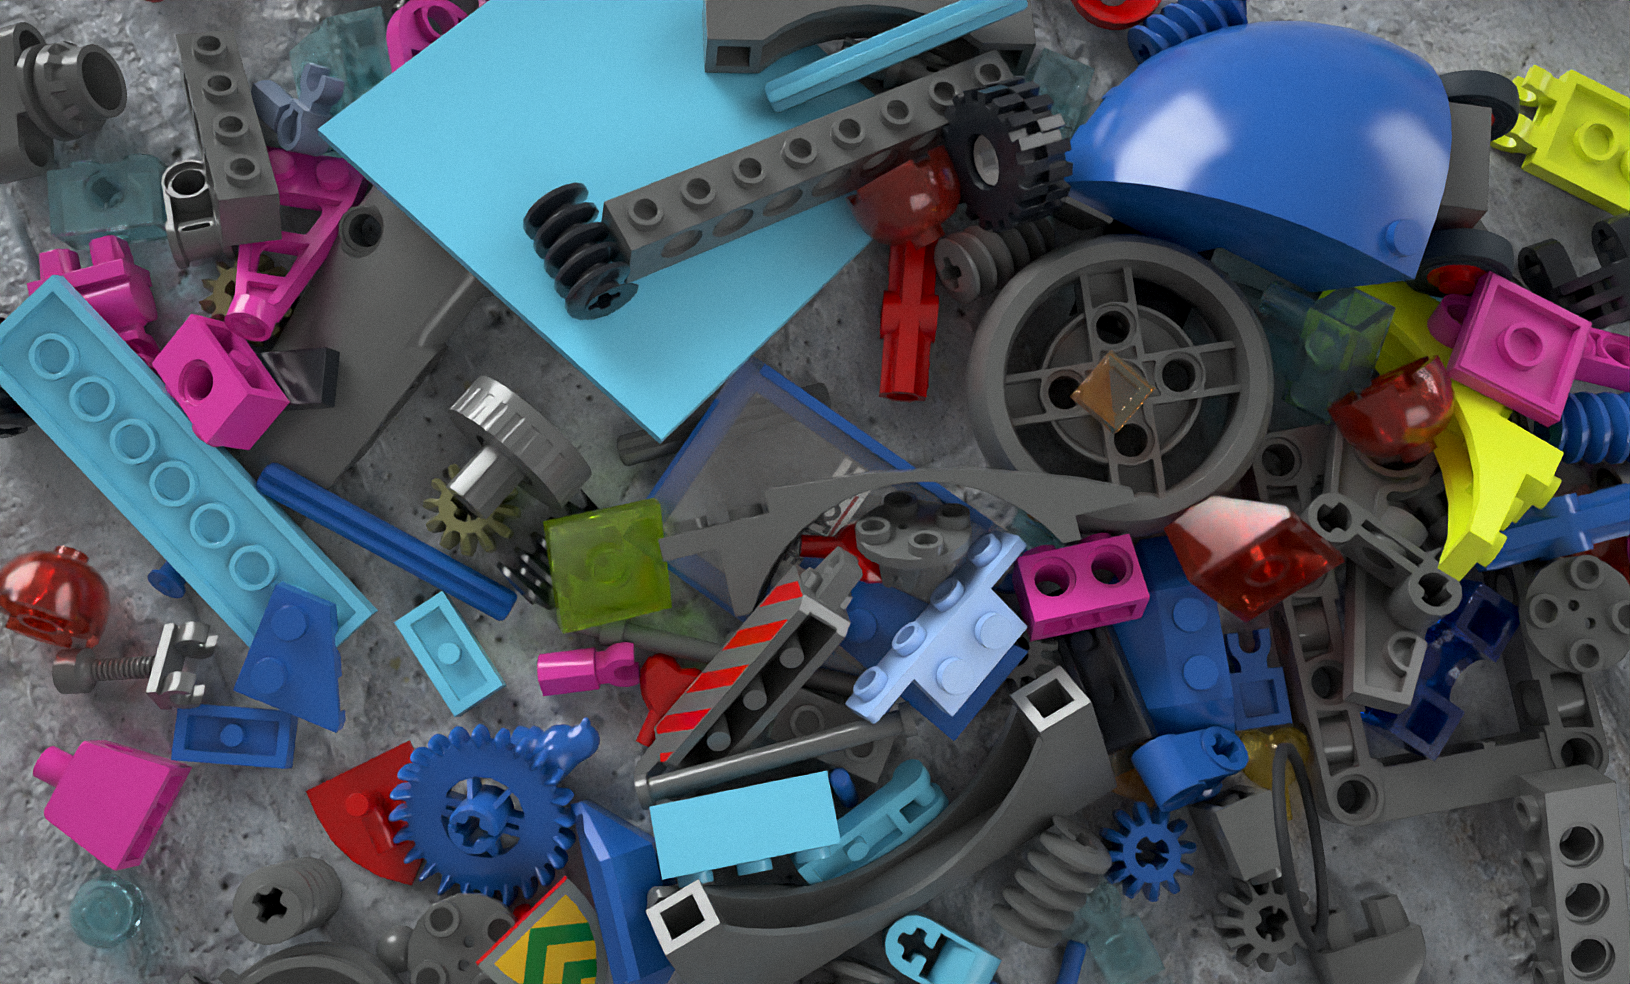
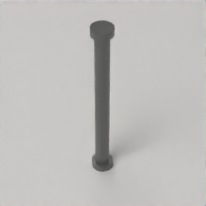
(773, 756)

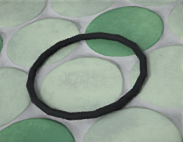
(1318, 939)

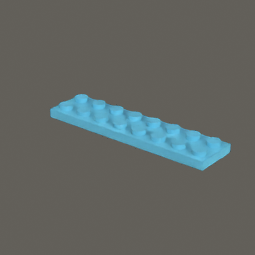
(145, 458)

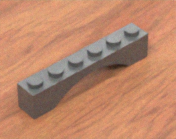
(757, 33)

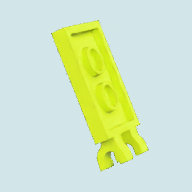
(1575, 137)

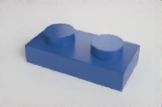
(235, 736)

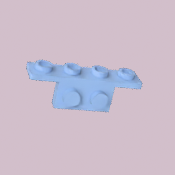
(952, 640)

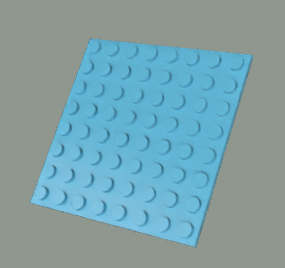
(612, 102)

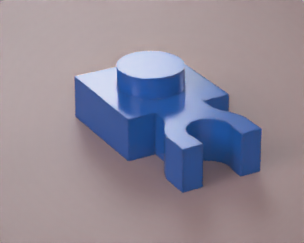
(1257, 690)

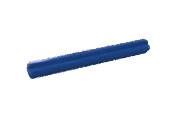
(386, 541)

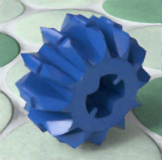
(1167, 861)

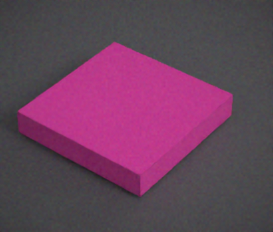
(1518, 349)

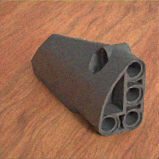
(389, 320)

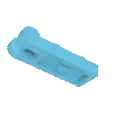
(879, 824)

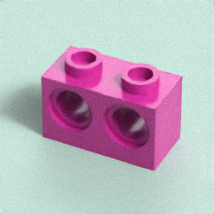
(1085, 599)

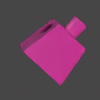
(110, 797)

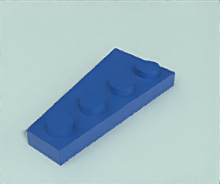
(877, 617)

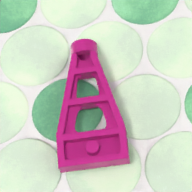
(305, 183)

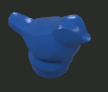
(563, 743)

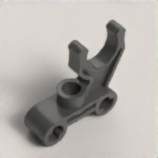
(1382, 535)

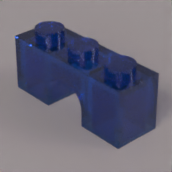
(1468, 634)

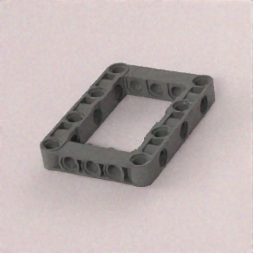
(1307, 634)

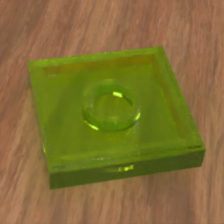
(607, 565)

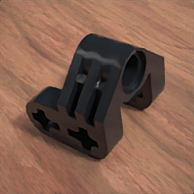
(1597, 296)

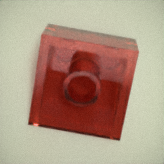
(1248, 553)

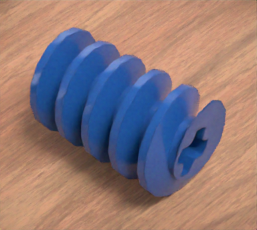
(1182, 22)
(1591, 428)

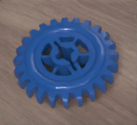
(469, 843)

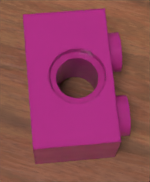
(219, 383)

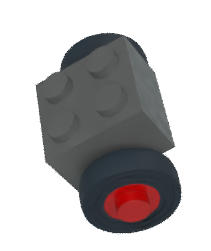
(1456, 255)

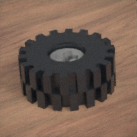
(1007, 153)

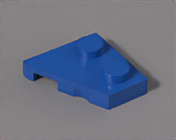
(296, 658)

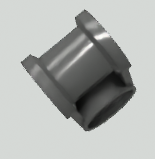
(190, 215)

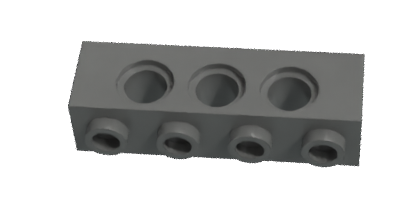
(229, 138)
(1588, 858)

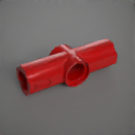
(908, 323)

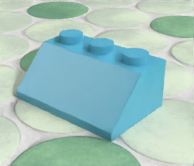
(745, 828)

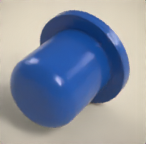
(167, 581)

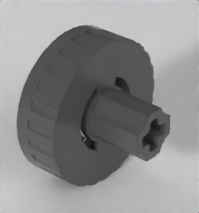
(513, 449)

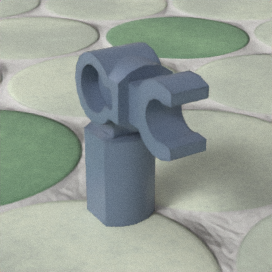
(298, 119)

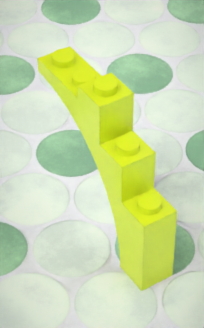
(1486, 461)

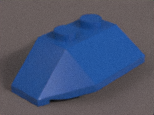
(1177, 648)
(620, 872)

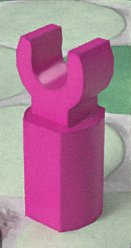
(587, 669)

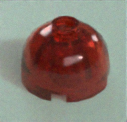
(909, 201)
(1398, 411)
(55, 597)

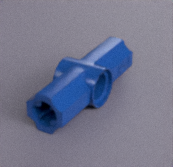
(1565, 527)

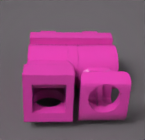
(111, 287)

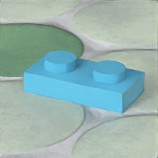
(450, 654)

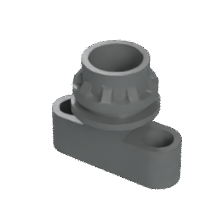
(50, 95)

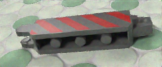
(757, 668)

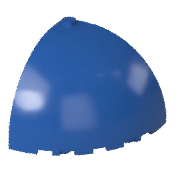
(1279, 146)

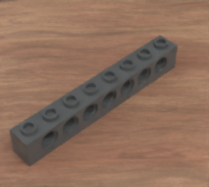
(787, 171)

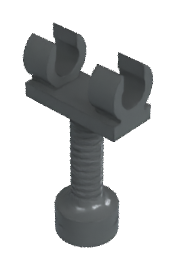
(168, 686)

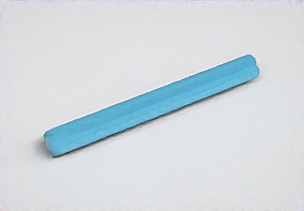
(886, 50)

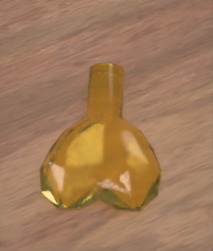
(1261, 752)

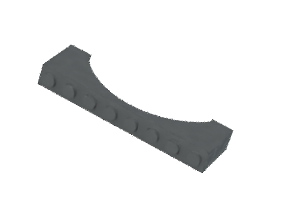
(1040, 767)

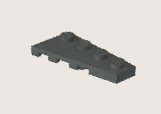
(1380, 653)

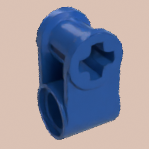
(1189, 765)

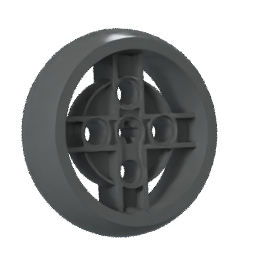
(1104, 287)

